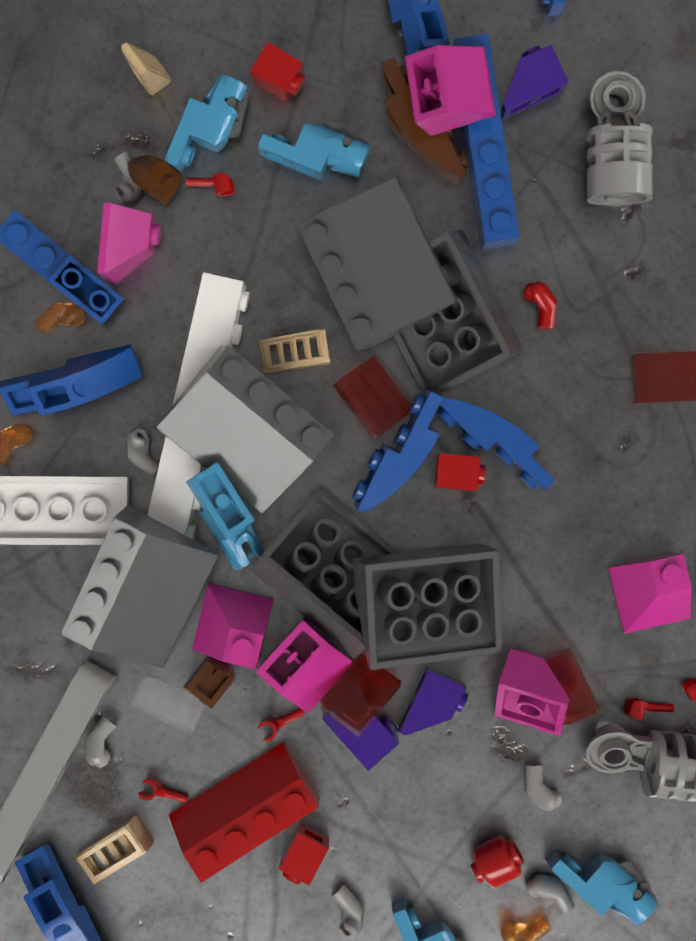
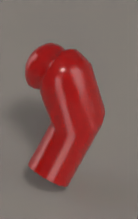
(546, 302)

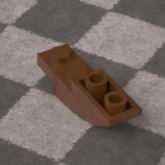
(433, 150)

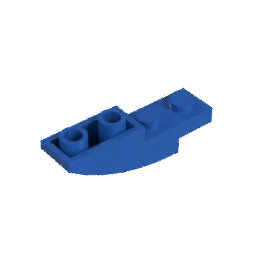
(421, 23)
(58, 267)
(73, 384)
(486, 428)
(394, 466)
(52, 899)

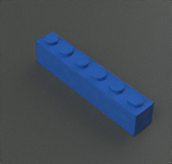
(490, 167)

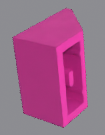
(449, 87)
(304, 665)

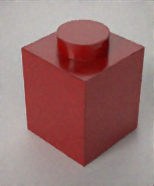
(278, 72)
(459, 472)
(303, 855)

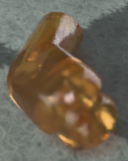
(60, 313)
(12, 438)
(522, 932)

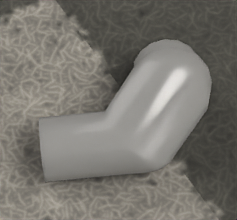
(128, 189)
(139, 452)
(94, 742)
(543, 796)
(551, 888)
(352, 911)

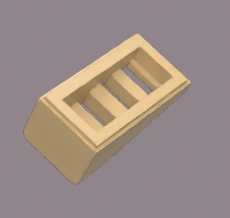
(146, 68)
(319, 335)
(132, 836)

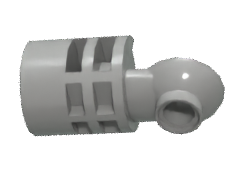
(619, 146)
(662, 757)

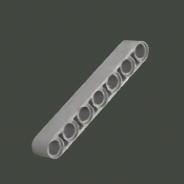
(50, 760)

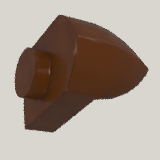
(154, 177)
(210, 680)

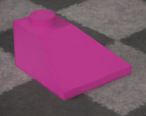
(125, 241)
(652, 591)
(233, 625)
(531, 693)

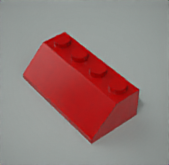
(243, 811)

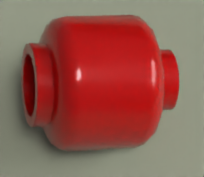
(497, 861)

